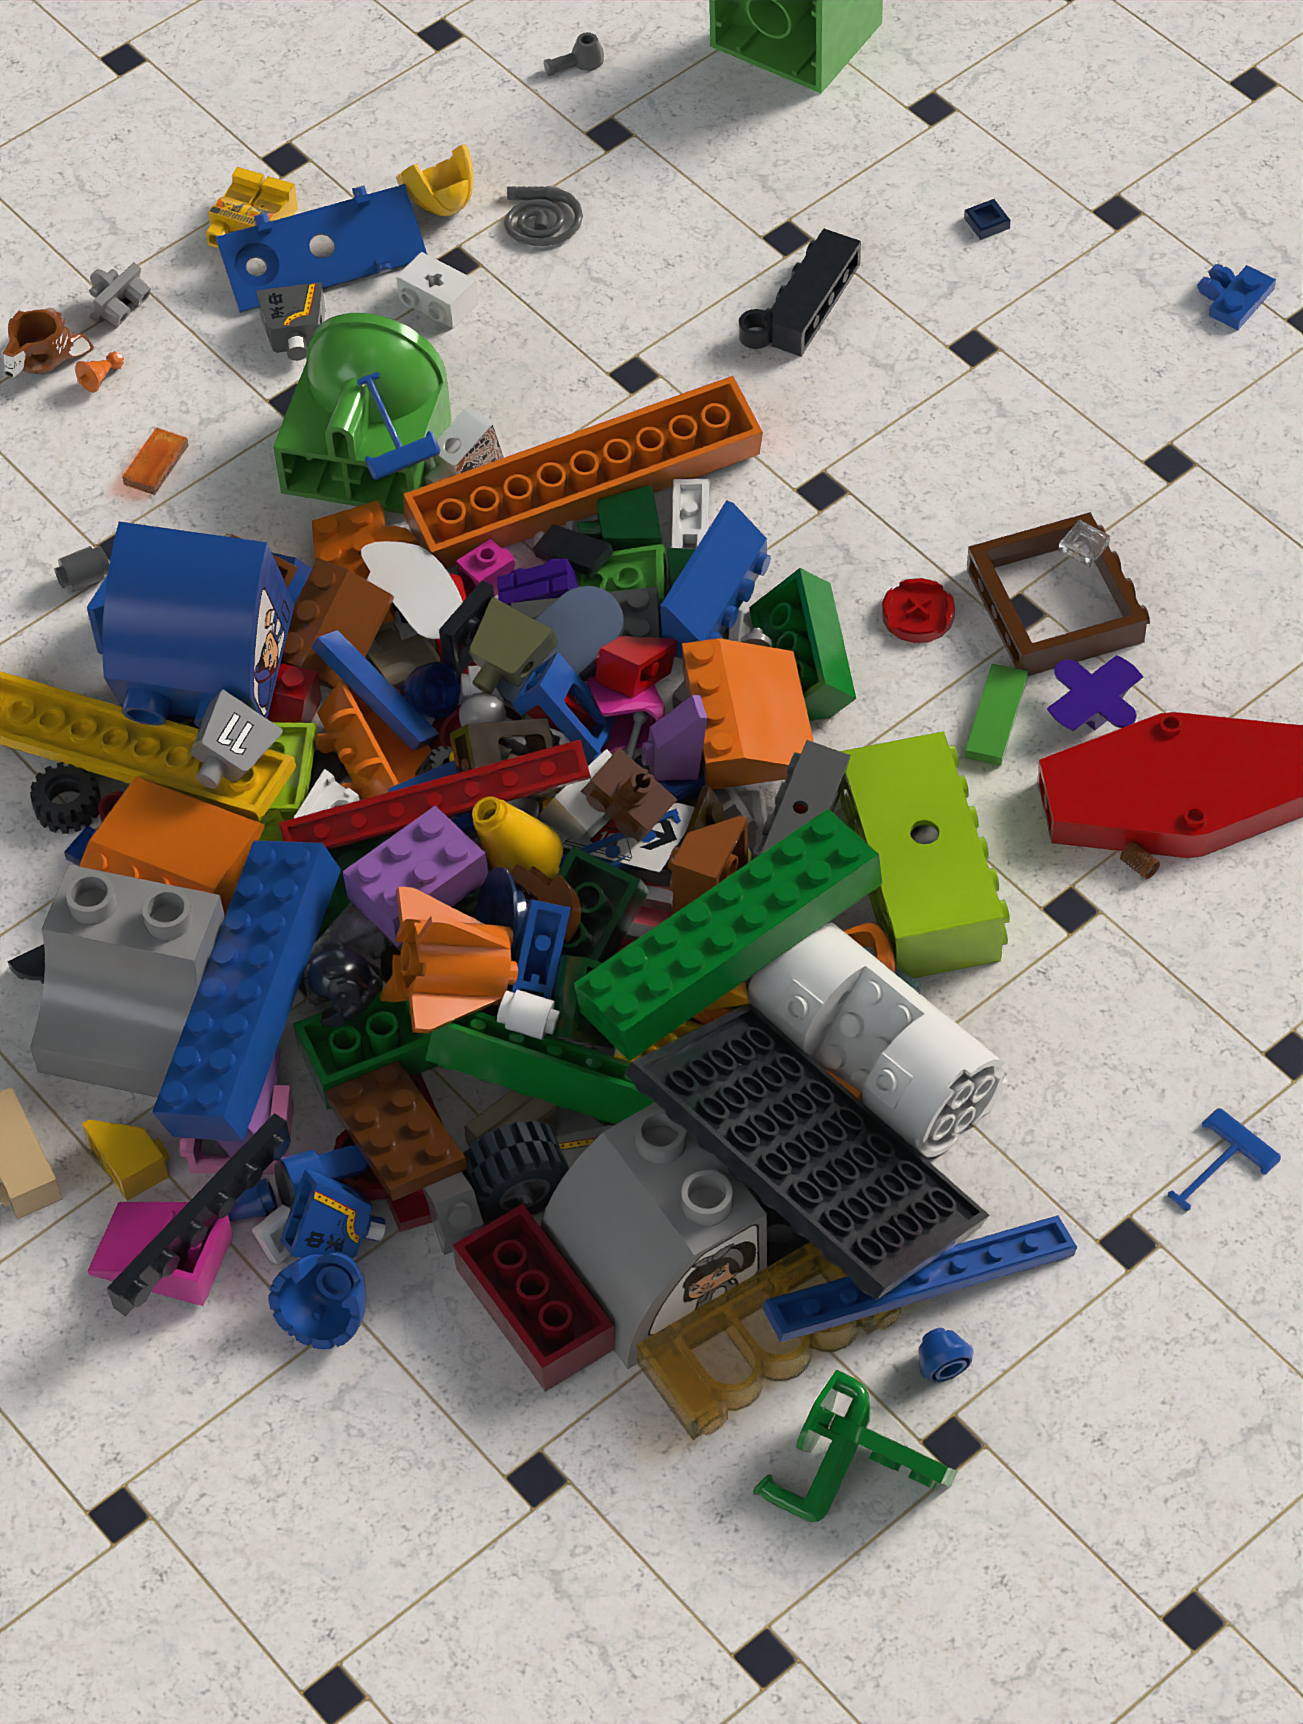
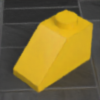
(127, 1155)

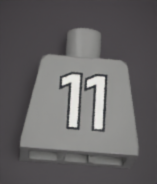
(230, 739)

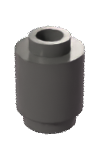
(82, 568)

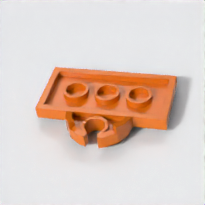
(343, 535)

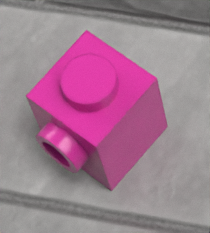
(485, 564)

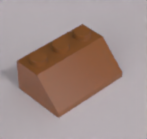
(331, 602)
(707, 859)

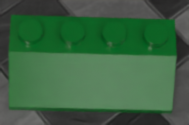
(804, 619)

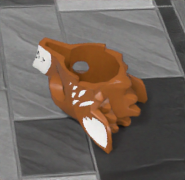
(41, 342)

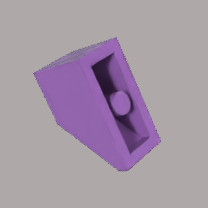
(677, 742)

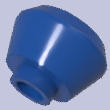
(943, 1355)

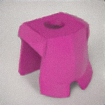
(622, 709)

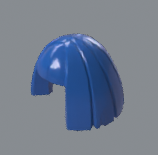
(319, 1299)

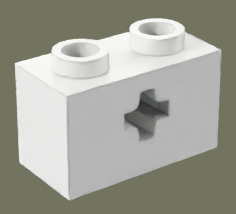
(437, 290)

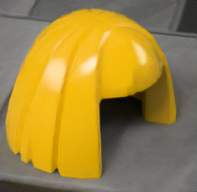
(442, 188)

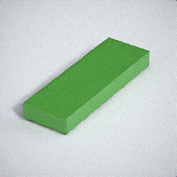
(996, 714)

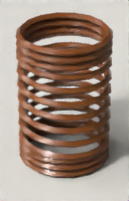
(1129, 853)

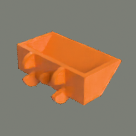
(365, 744)

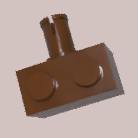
(628, 796)

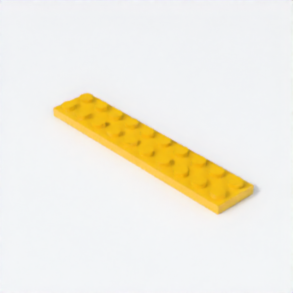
(106, 742)

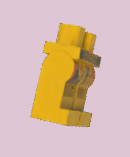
(247, 197)

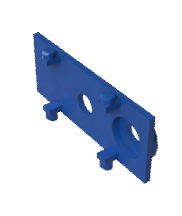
(368, 237)

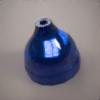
(432, 690)

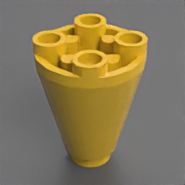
(516, 838)

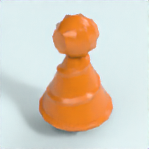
(93, 373)

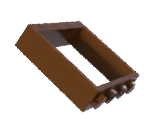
(1075, 645)

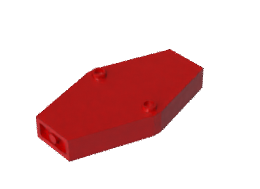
(1175, 784)

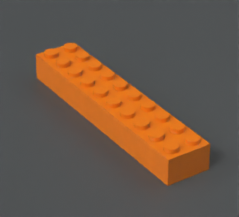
(570, 474)

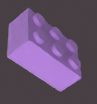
(424, 856)

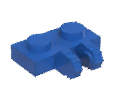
(1242, 293)

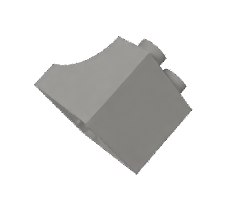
(120, 977)

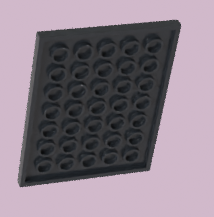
(808, 1148)

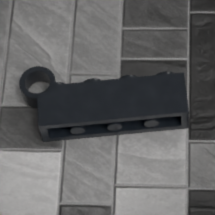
(806, 297)

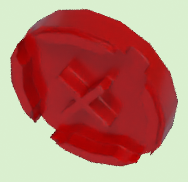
(918, 610)

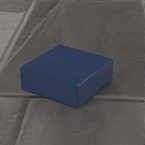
(987, 219)

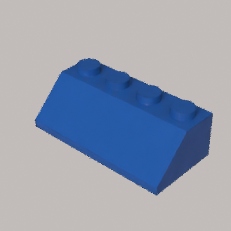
(715, 580)

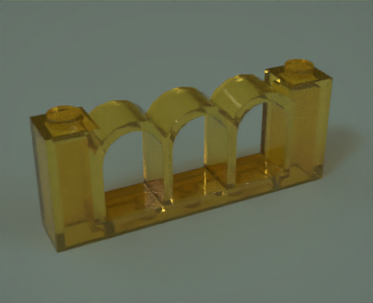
(686, 1386)

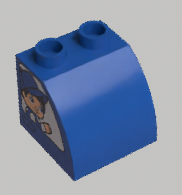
(191, 620)

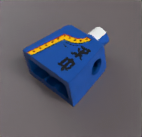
(329, 1218)

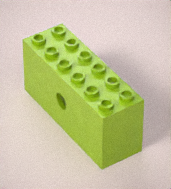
(934, 896)

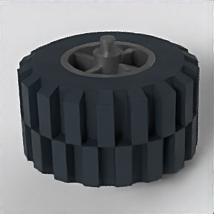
(515, 1168)

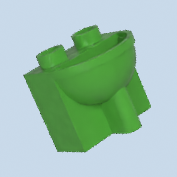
(337, 422)

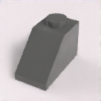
(453, 1210)

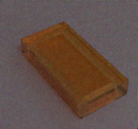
(155, 461)

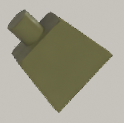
(508, 646)

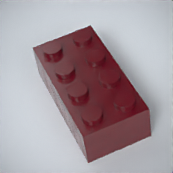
(534, 1297)

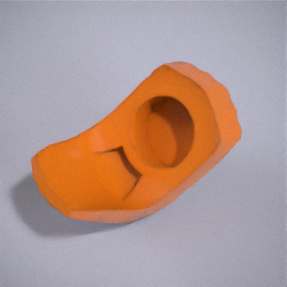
(874, 937)

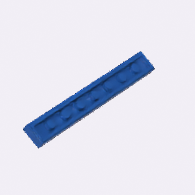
(956, 1269)

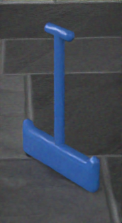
(404, 455)
(1240, 1139)

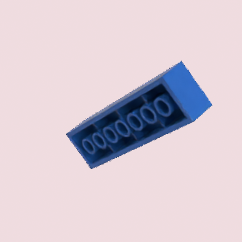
(247, 991)

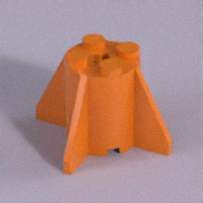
(447, 962)

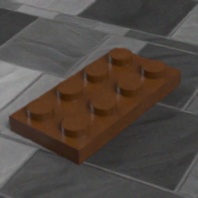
(396, 1130)

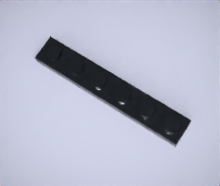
(192, 1223)

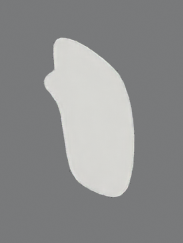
(417, 582)

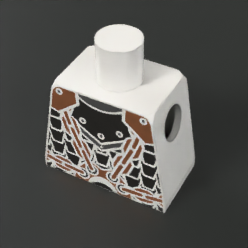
(465, 446)

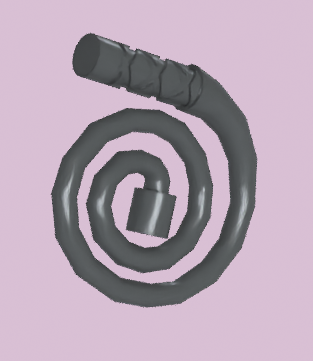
(541, 197)

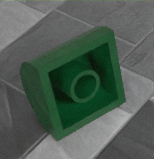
(571, 1022)

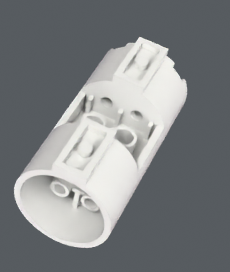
(879, 1037)

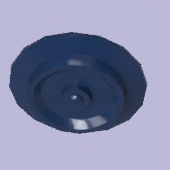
(501, 902)

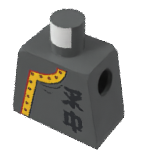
(291, 316)

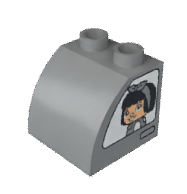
(654, 1226)

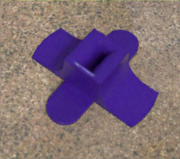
(1095, 696)

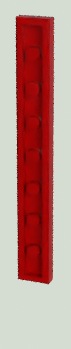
(450, 794)

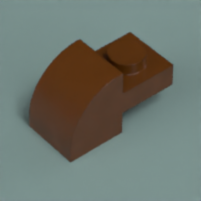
(558, 892)

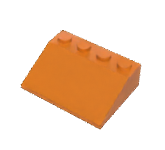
(750, 708)
(173, 841)

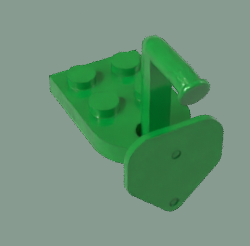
(846, 1436)

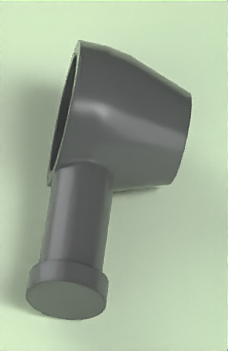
(586, 55)

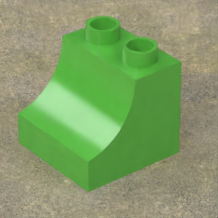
(794, 38)

